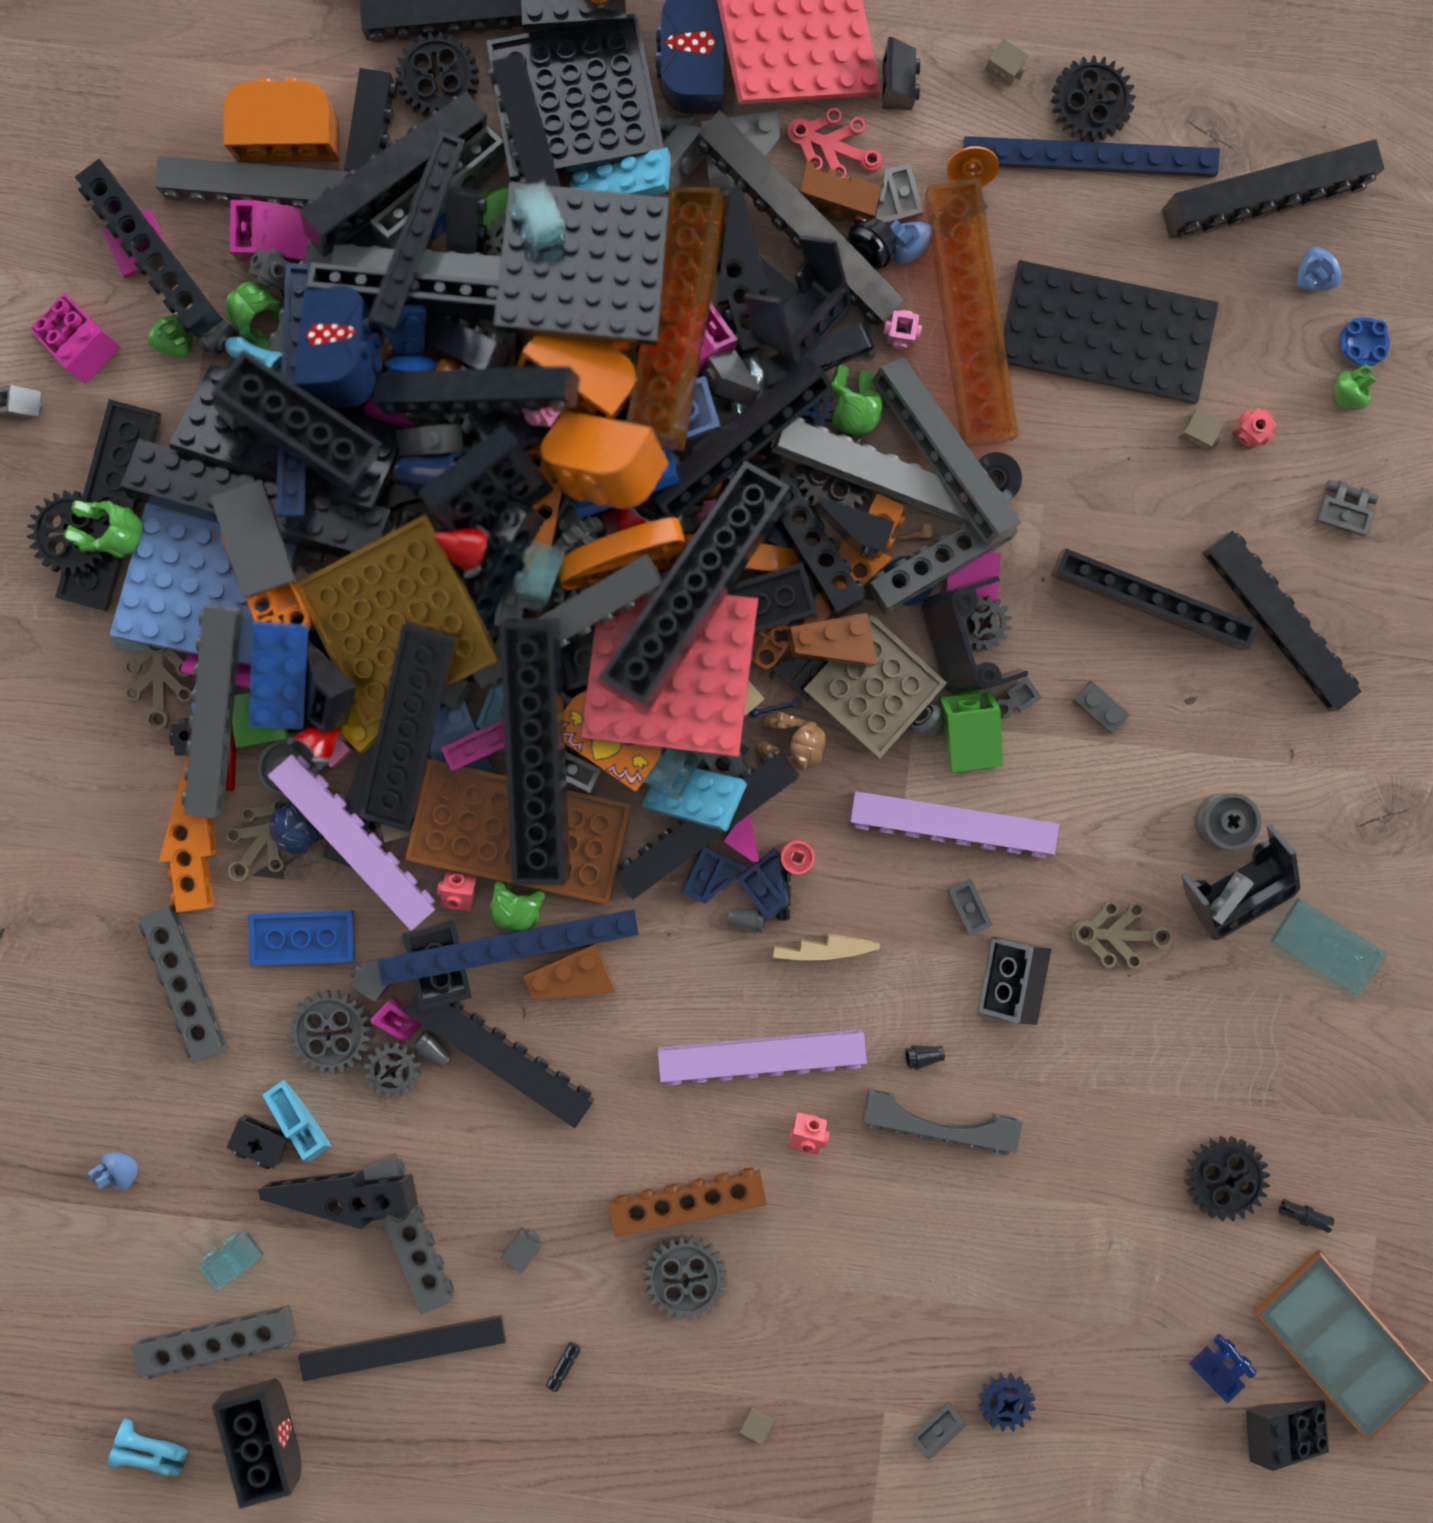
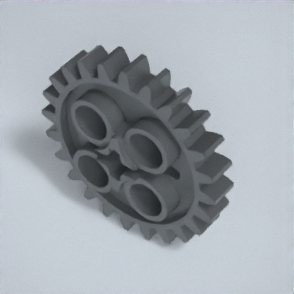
(332, 1053)
(687, 1301)

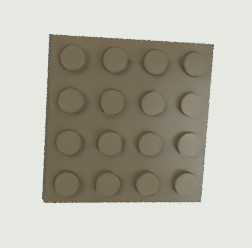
(877, 700)

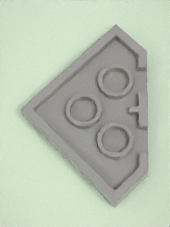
(762, 132)

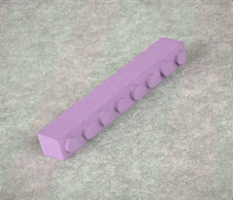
(953, 822)
(352, 842)
(762, 1056)

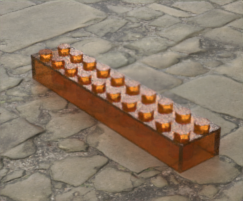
(971, 313)
(669, 371)

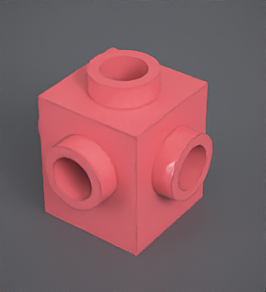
(1255, 427)
(457, 891)
(808, 1134)

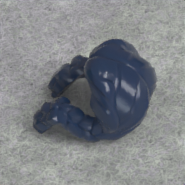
(292, 831)

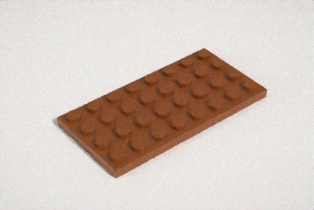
(466, 829)

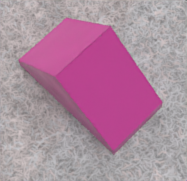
(742, 839)
(395, 1020)

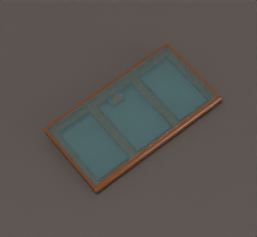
(1342, 1345)

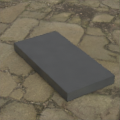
(253, 539)

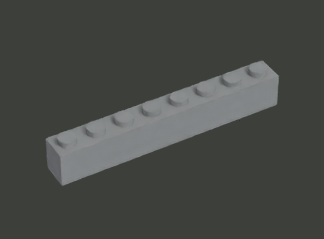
(867, 468)

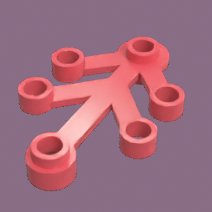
(831, 142)

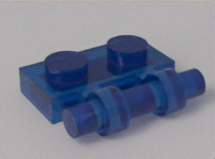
(1217, 1374)

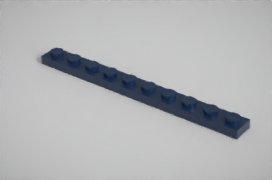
(1100, 156)
(291, 472)
(507, 947)

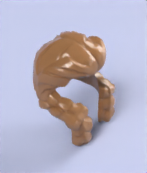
(806, 743)

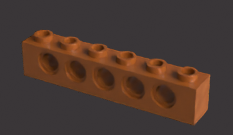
(625, 1223)

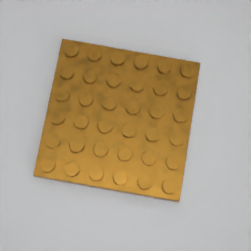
(370, 595)

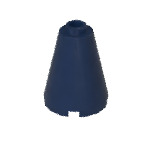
(421, 470)

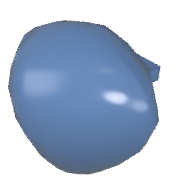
(911, 241)
(1318, 270)
(117, 1169)

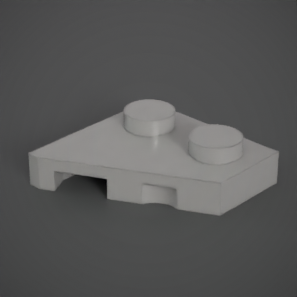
(899, 195)
(1230, 897)

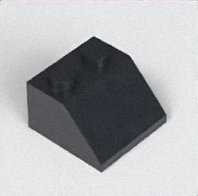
(899, 75)

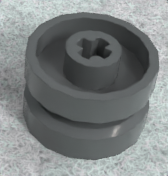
(270, 759)
(1242, 825)

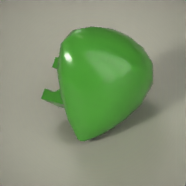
(170, 337)
(1352, 389)

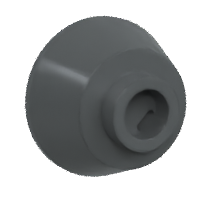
(929, 722)

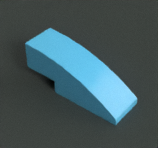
(296, 1121)

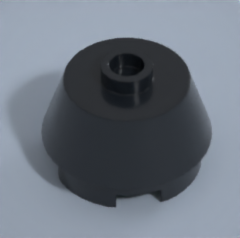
(873, 241)

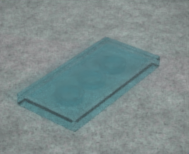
(1328, 947)

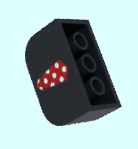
(258, 1442)

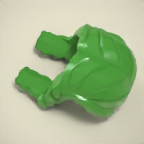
(242, 306)
(855, 412)
(121, 536)
(514, 911)

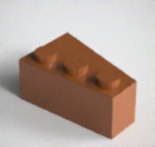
(840, 196)
(834, 640)
(571, 975)

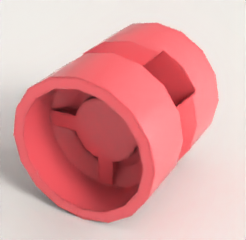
(797, 857)

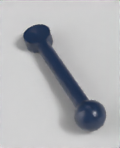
(796, 703)

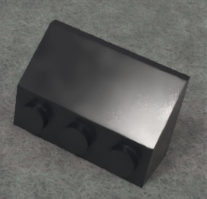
(1014, 981)

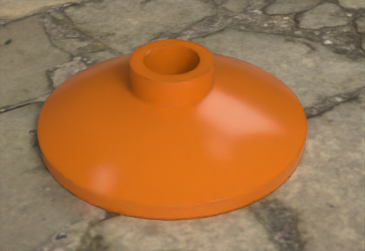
(973, 163)

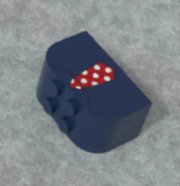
(691, 56)
(337, 347)

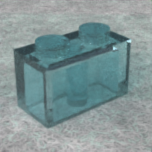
(538, 215)
(539, 572)
(673, 772)
(230, 1260)

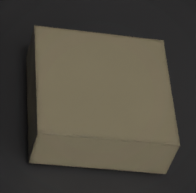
(756, 1425)

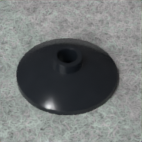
(1007, 471)

